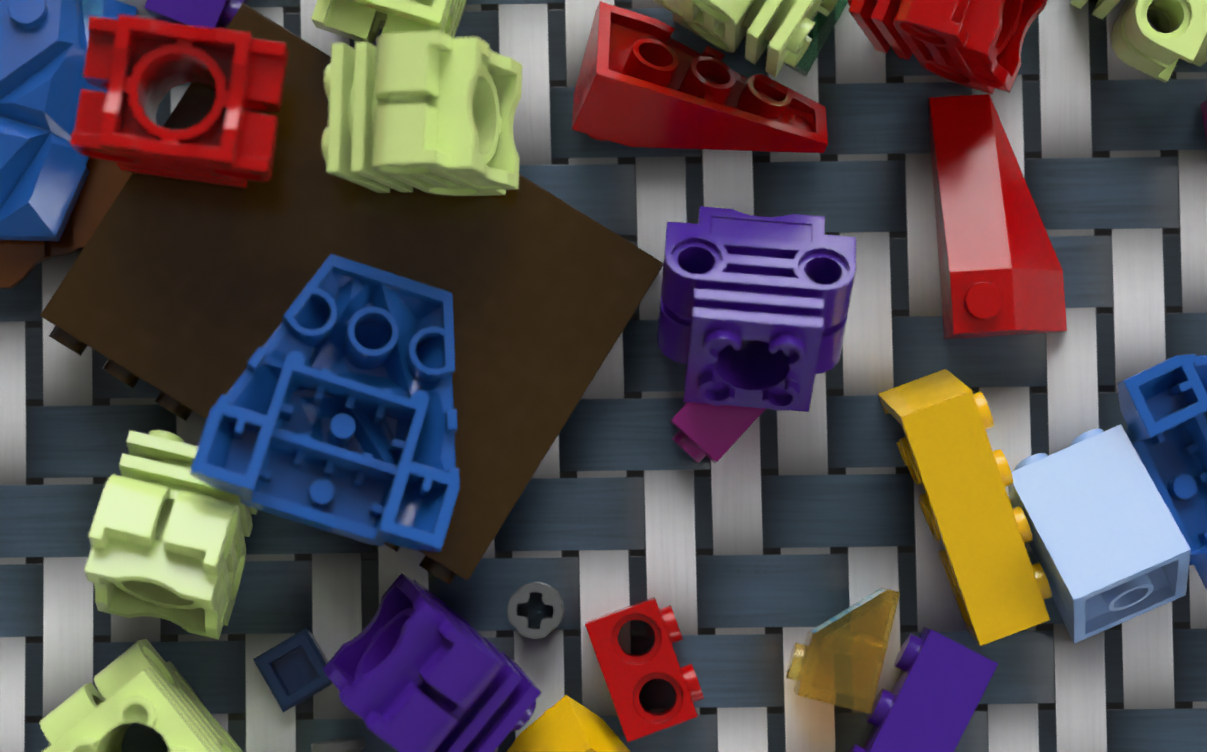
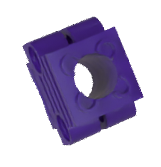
(754, 306)
(430, 677)

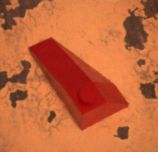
(661, 94)
(990, 238)

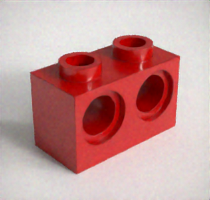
(629, 672)

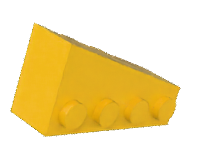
(969, 505)

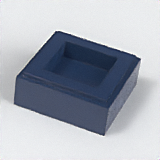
(294, 669)

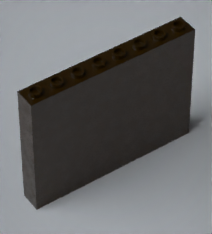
(202, 272)

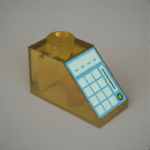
(846, 654)

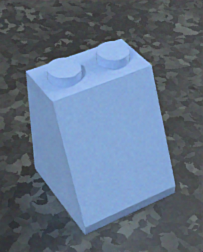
(1100, 532)

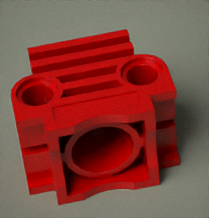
(955, 39)
(147, 58)

